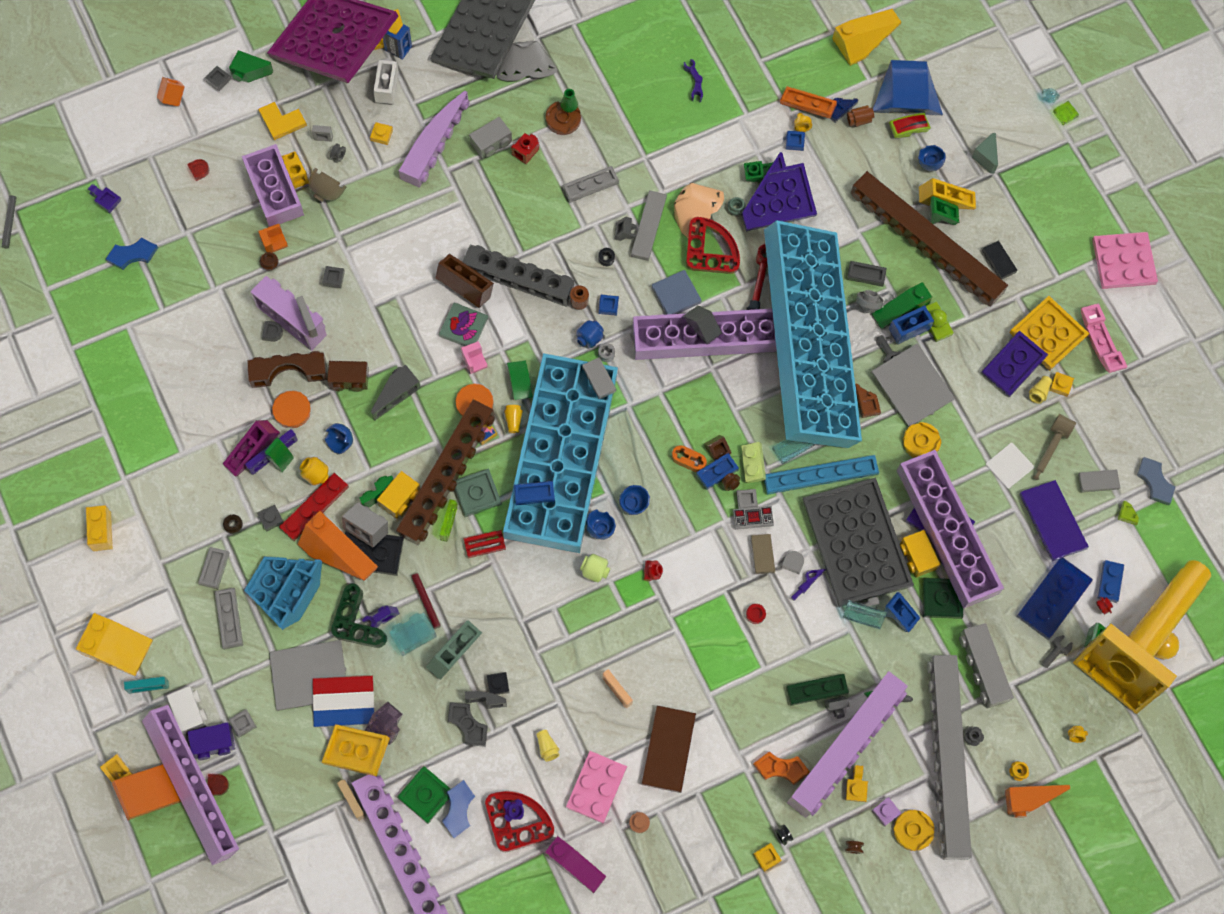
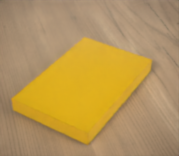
(355, 750)

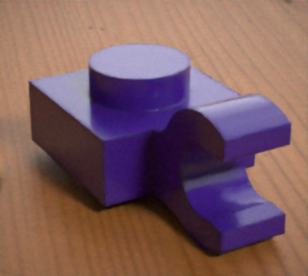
(105, 199)
(384, 615)

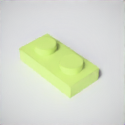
(753, 462)

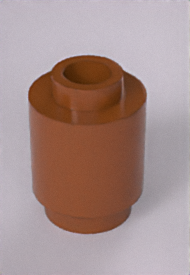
(860, 116)
(579, 297)

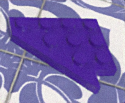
(780, 196)

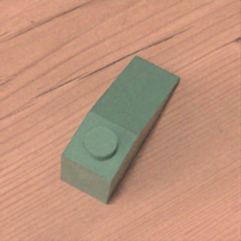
(453, 649)

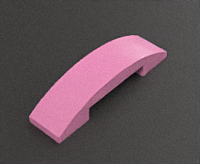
(1100, 339)

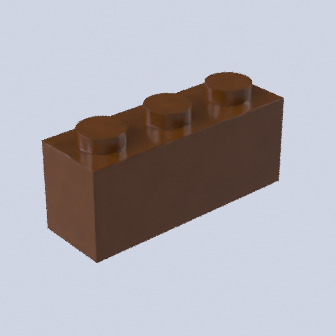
(464, 280)

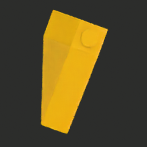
(863, 34)

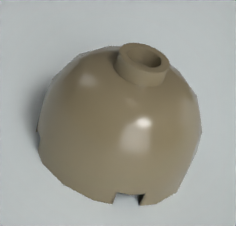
(325, 186)

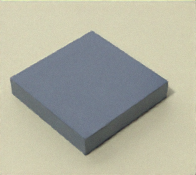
(676, 293)

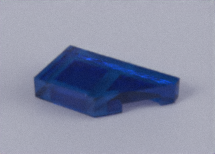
(842, 107)

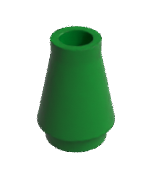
(569, 102)

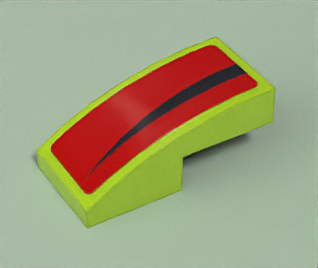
(909, 124)

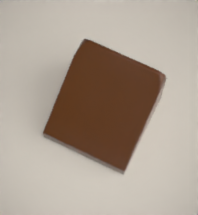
(717, 447)

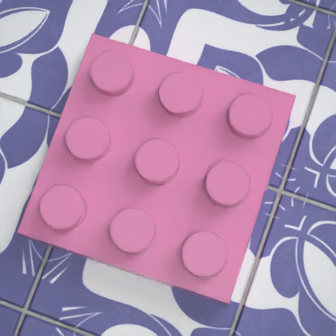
(1124, 260)

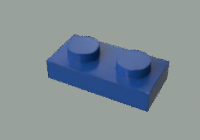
(717, 471)
(1111, 581)

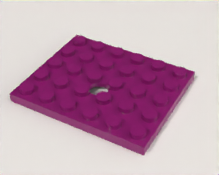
(314, 47)

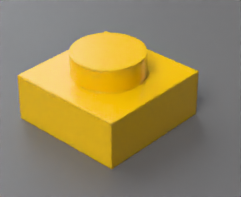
(381, 133)
(1061, 384)

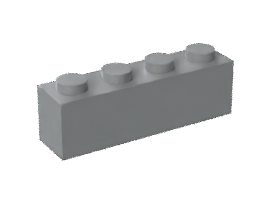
(986, 665)

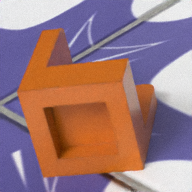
(170, 91)
(273, 238)

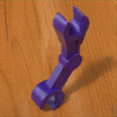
(698, 80)

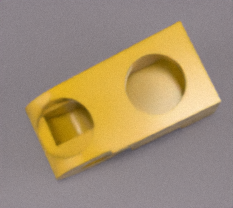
(295, 169)

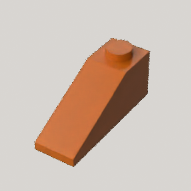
(1026, 799)

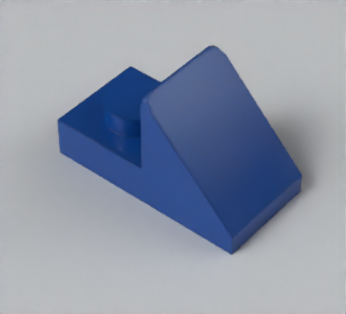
(902, 612)

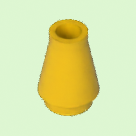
(513, 418)

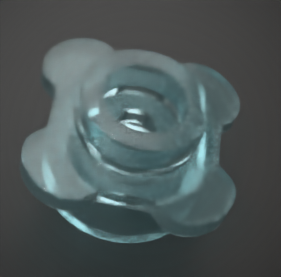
(1050, 95)

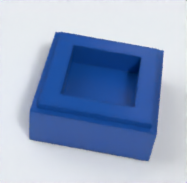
(795, 140)
(608, 305)

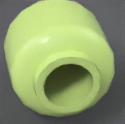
(595, 568)

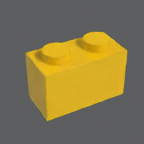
(399, 495)
(99, 528)
(919, 554)

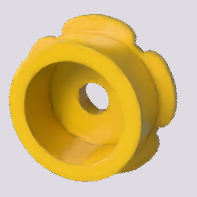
(1077, 734)
(1024, 770)

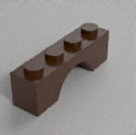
(264, 370)

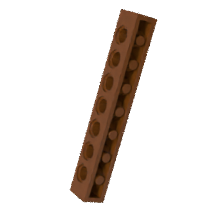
(475, 412)

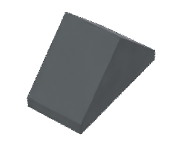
(703, 323)

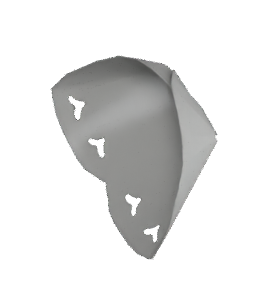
(526, 58)

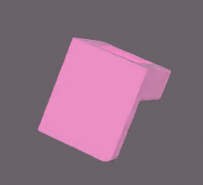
(473, 357)

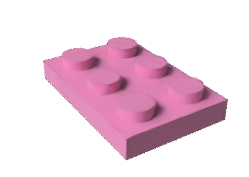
(596, 787)

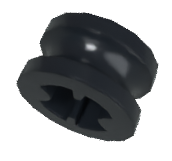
(604, 251)
(784, 834)

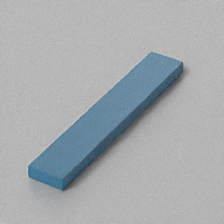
(821, 474)

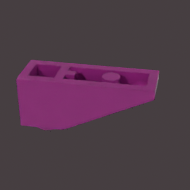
(254, 441)
(575, 864)

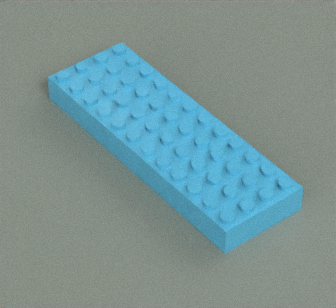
(812, 335)

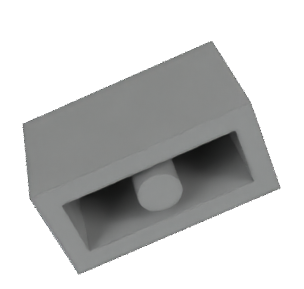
(491, 138)
(365, 524)

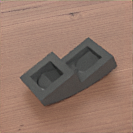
(492, 700)

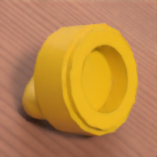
(802, 123)

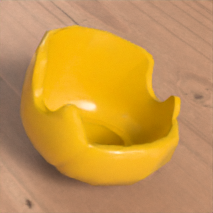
(1169, 648)

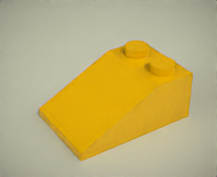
(113, 644)

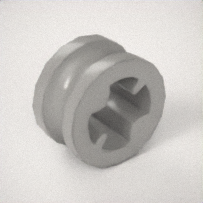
(603, 357)

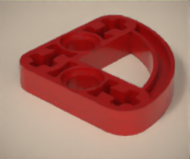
(699, 252)
(507, 831)

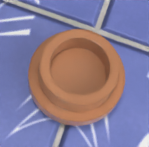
(639, 822)

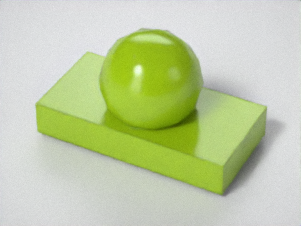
(940, 327)

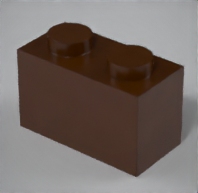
(348, 375)

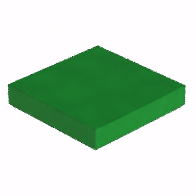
(425, 795)

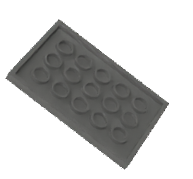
(481, 35)
(857, 542)

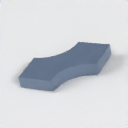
(1159, 487)

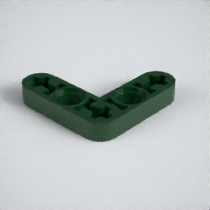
(349, 624)

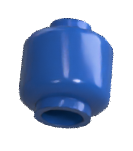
(589, 334)

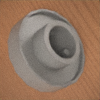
(869, 300)

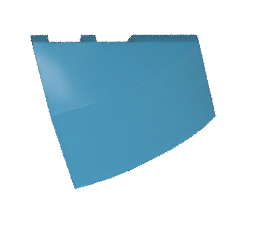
(284, 587)

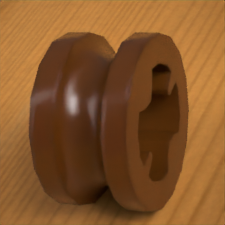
(854, 847)

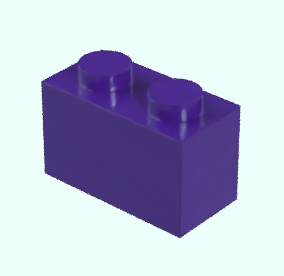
(211, 741)

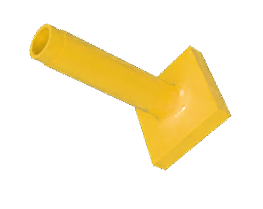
(1127, 663)

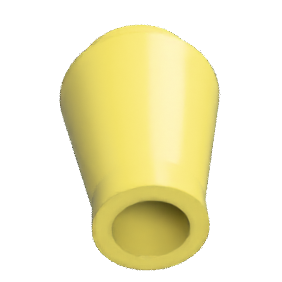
(1040, 390)
(547, 746)

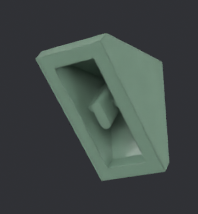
(986, 154)

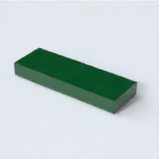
(817, 689)

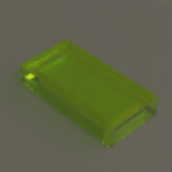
(448, 520)

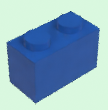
(911, 325)

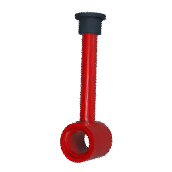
(762, 262)

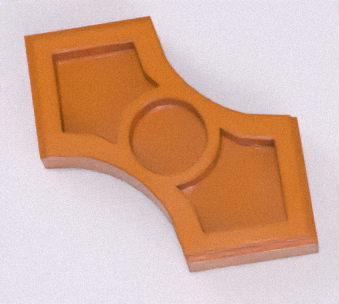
(790, 769)

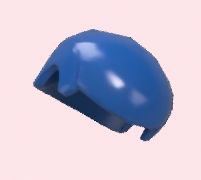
(931, 158)
(339, 438)
(634, 500)
(600, 525)

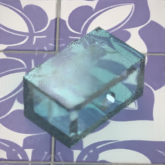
(412, 633)

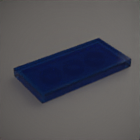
(1054, 598)

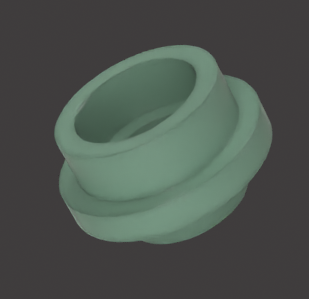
(736, 201)

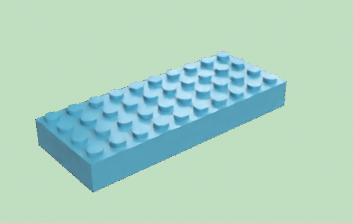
(562, 447)

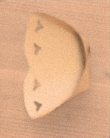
(696, 203)

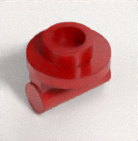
(653, 570)

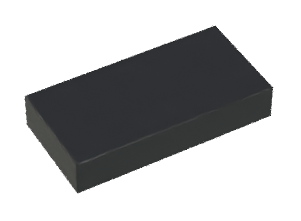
(999, 260)

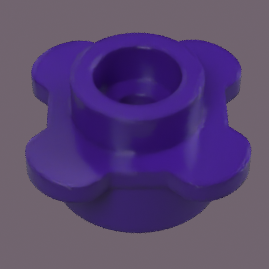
(519, 810)

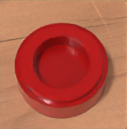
(755, 613)

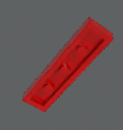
(318, 501)

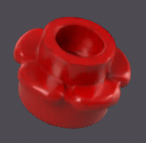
(1104, 605)

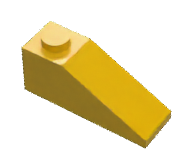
(948, 192)

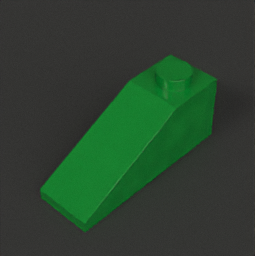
(903, 304)

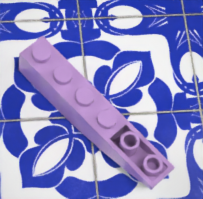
(432, 142)

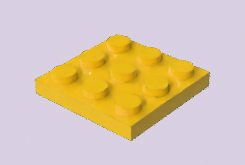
(1052, 331)

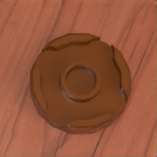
(561, 121)

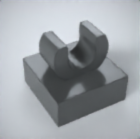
(624, 228)
(837, 705)

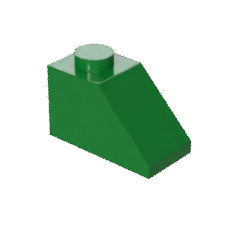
(249, 67)

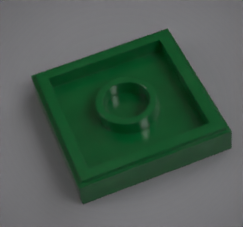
(940, 599)

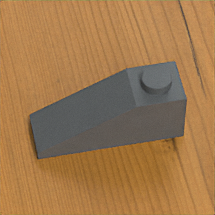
(398, 388)

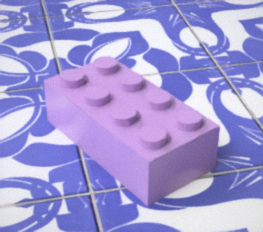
(273, 185)
(283, 309)

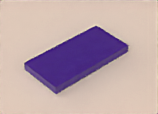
(1053, 520)

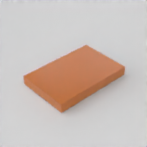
(145, 792)

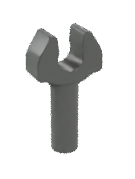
(886, 348)
(1056, 651)

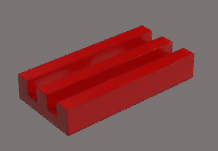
(485, 543)

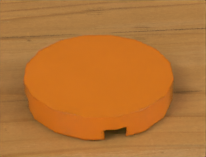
(470, 392)
(291, 409)

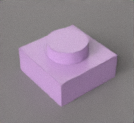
(886, 811)

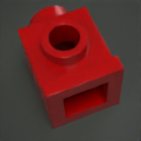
(525, 148)

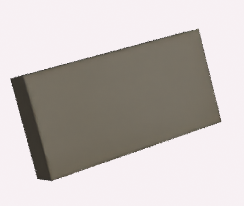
(763, 554)

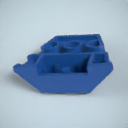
(908, 89)

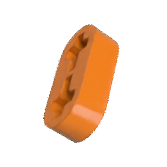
(690, 454)

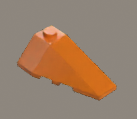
(327, 543)

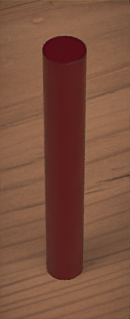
(426, 601)

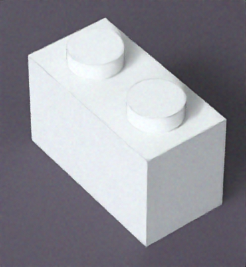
(386, 81)
(187, 710)

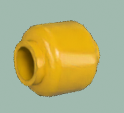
(314, 470)

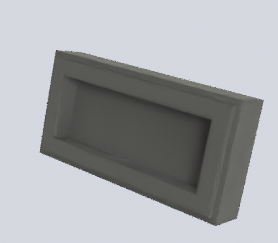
(866, 273)

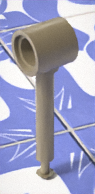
(1062, 428)

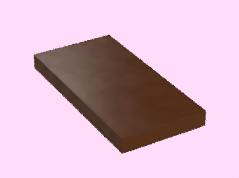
(668, 749)

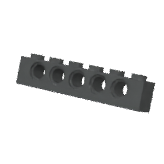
(523, 283)

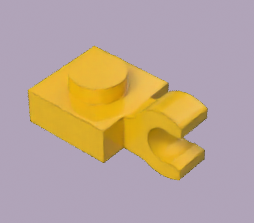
(856, 789)

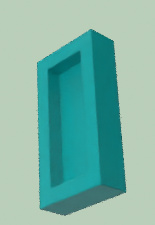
(146, 685)

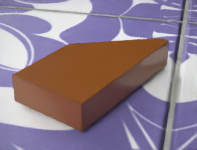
(867, 402)

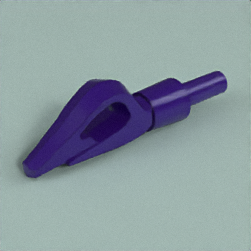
(808, 582)

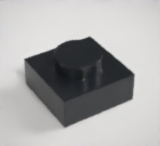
(498, 683)

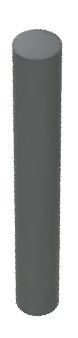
(9, 222)

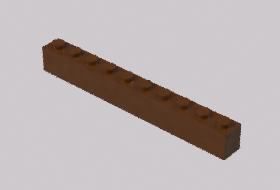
(928, 239)

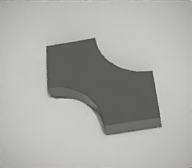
(474, 732)

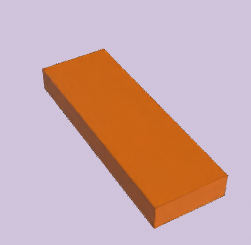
(808, 102)

